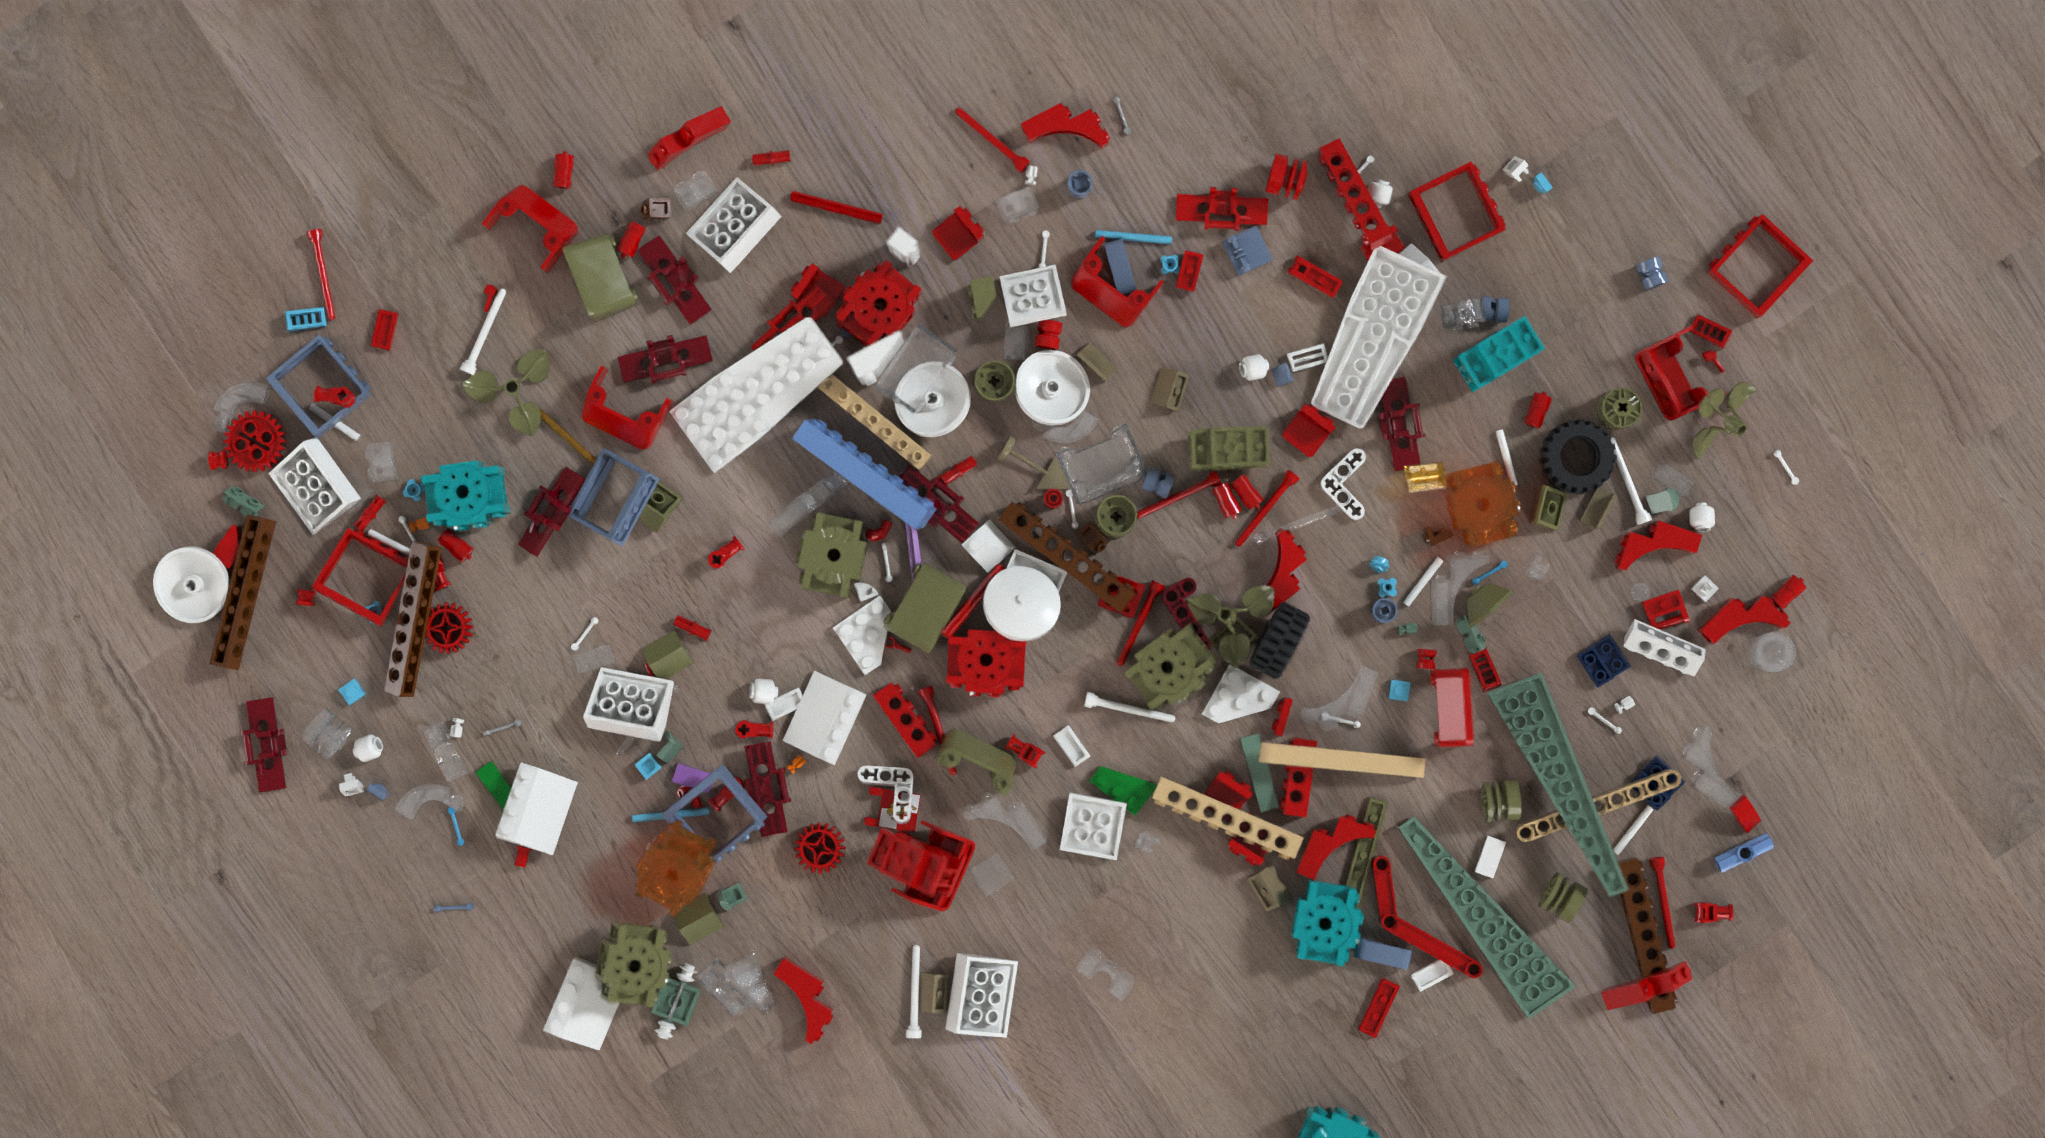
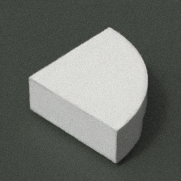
(865, 591)

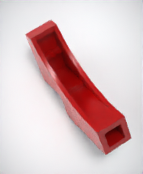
(1057, 121)
(687, 136)
(1661, 537)
(1289, 558)
(1733, 614)
(1322, 844)
(806, 987)
(1647, 987)

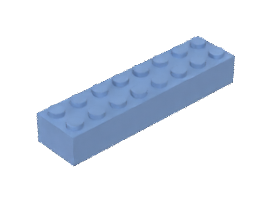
(864, 473)

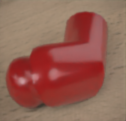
(880, 533)
(696, 803)

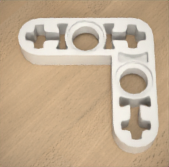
(1338, 480)
(899, 786)

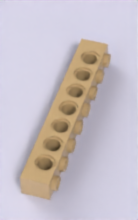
(875, 422)
(1292, 840)

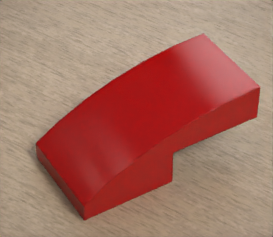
(1745, 814)

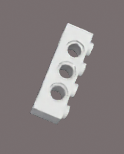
(904, 247)
(1656, 639)

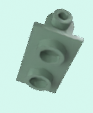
(235, 497)
(1475, 639)

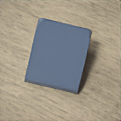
(1282, 374)

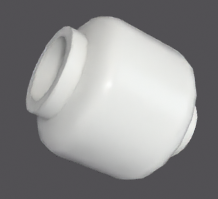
(1380, 192)
(1253, 367)
(1702, 517)
(763, 691)
(367, 748)

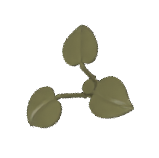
(524, 417)
(1733, 424)
(1207, 606)

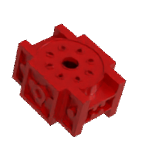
(883, 286)
(966, 668)
(915, 862)

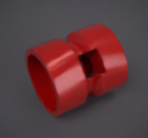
(1048, 334)

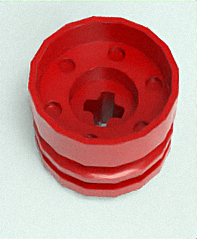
(1286, 176)

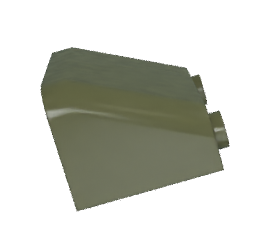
(600, 277)
(925, 607)
(960, 744)

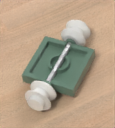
(676, 1001)

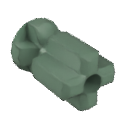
(1410, 628)

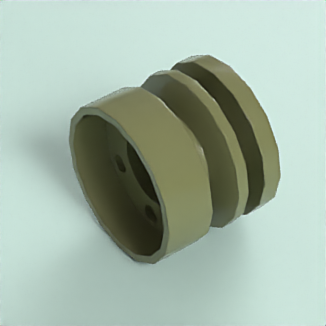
(1000, 372)
(1609, 404)
(1123, 508)
(1501, 800)
(1558, 895)

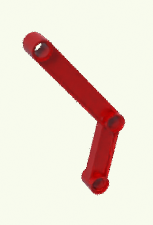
(1409, 932)

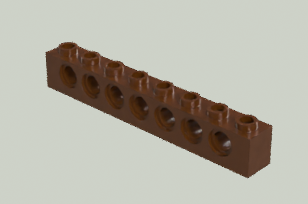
(1010, 519)
(242, 592)
(412, 619)
(1628, 866)

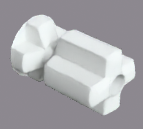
(1031, 172)
(1626, 703)
(456, 730)

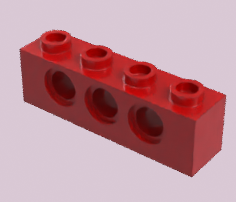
(884, 697)
(1298, 807)

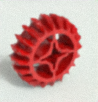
(448, 636)
(824, 832)

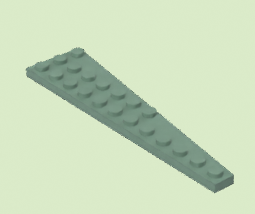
(1543, 740)
(1515, 958)

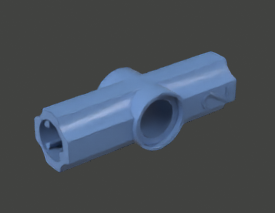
(1754, 847)

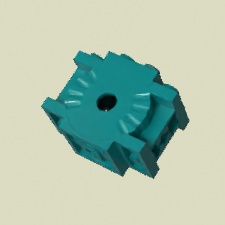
(1498, 354)
(485, 498)
(1328, 942)
(1334, 1124)

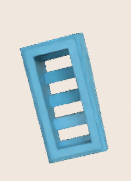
(298, 327)

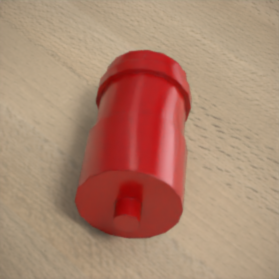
(563, 170)
(629, 242)
(1538, 407)
(1247, 493)
(1227, 502)
(455, 545)
(1789, 591)

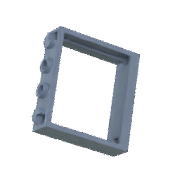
(299, 357)
(632, 508)
(722, 773)

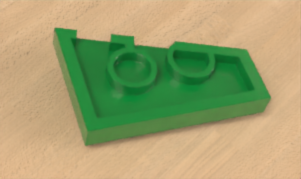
(1123, 788)

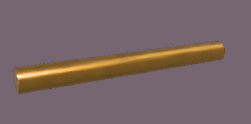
(567, 437)

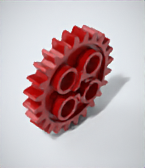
(262, 426)

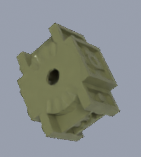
(1229, 448)
(828, 535)
(1166, 684)
(649, 967)

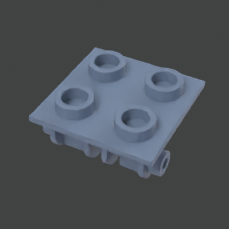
(1247, 250)

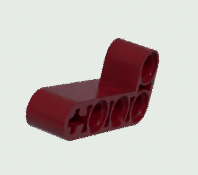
(1180, 603)

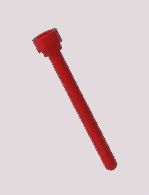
(1019, 162)
(315, 237)
(1212, 480)
(1288, 480)
(1155, 589)
(927, 695)
(1657, 865)

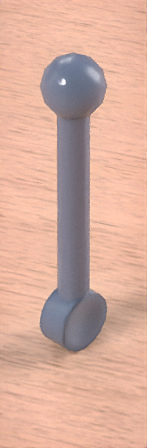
(470, 906)

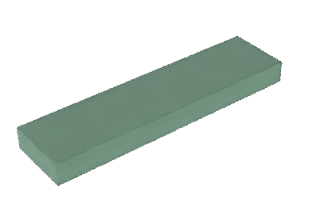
(1259, 774)

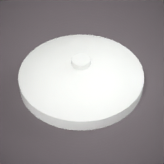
(1052, 387)
(944, 406)
(191, 584)
(1021, 603)

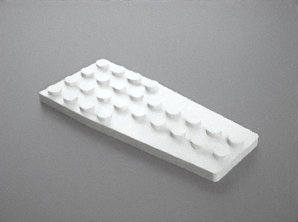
(1375, 334)
(756, 393)

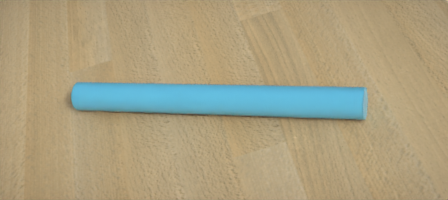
(1134, 237)
(658, 816)

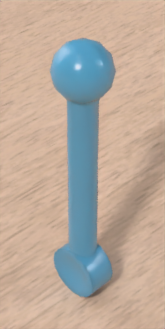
(1503, 564)
(460, 841)

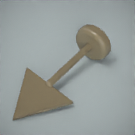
(1053, 476)

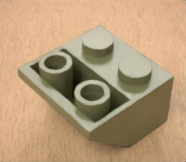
(984, 296)

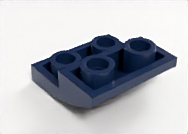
(1603, 661)
(1654, 766)

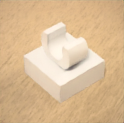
(1515, 168)
(1704, 588)
(351, 785)

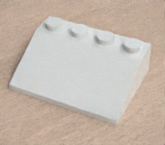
(733, 224)
(874, 359)
(314, 485)
(629, 704)
(824, 717)
(536, 809)
(981, 995)
(579, 1010)

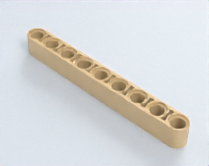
(1342, 760)
(1608, 806)

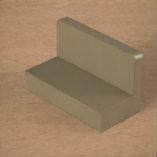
(1096, 362)
(1169, 389)
(1598, 508)
(1269, 888)
(933, 992)

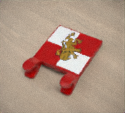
(885, 816)

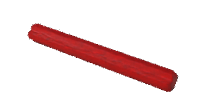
(836, 207)
(970, 604)

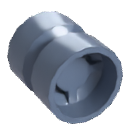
(1079, 184)
(1652, 273)
(1500, 311)
(1158, 482)
(1383, 610)

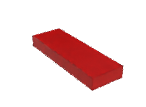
(1378, 1007)

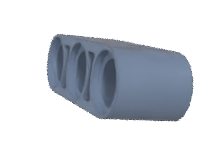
(1119, 266)
(1383, 953)

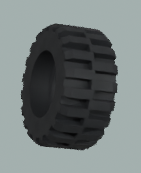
(1602, 449)
(1279, 640)

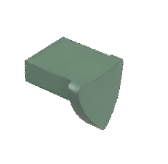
(1663, 501)
(671, 749)
(731, 896)

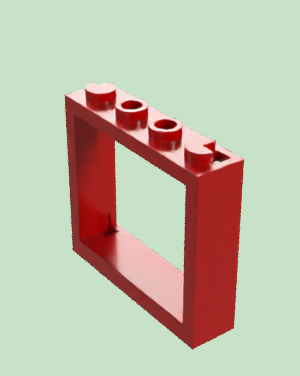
(1428, 224)
(1803, 259)
(373, 544)

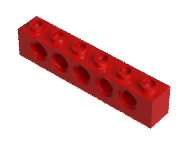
(1336, 152)

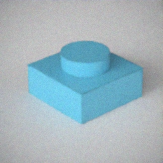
(1541, 184)
(1399, 690)
(352, 691)
(648, 766)

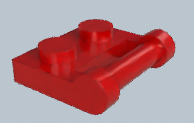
(1663, 605)

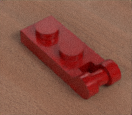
(1315, 277)

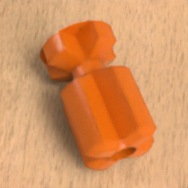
(420, 524)
(798, 762)

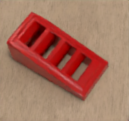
(1728, 332)
(1497, 683)

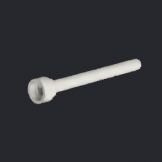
(469, 365)
(1642, 515)
(1092, 700)
(914, 1030)

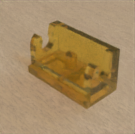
(1425, 477)

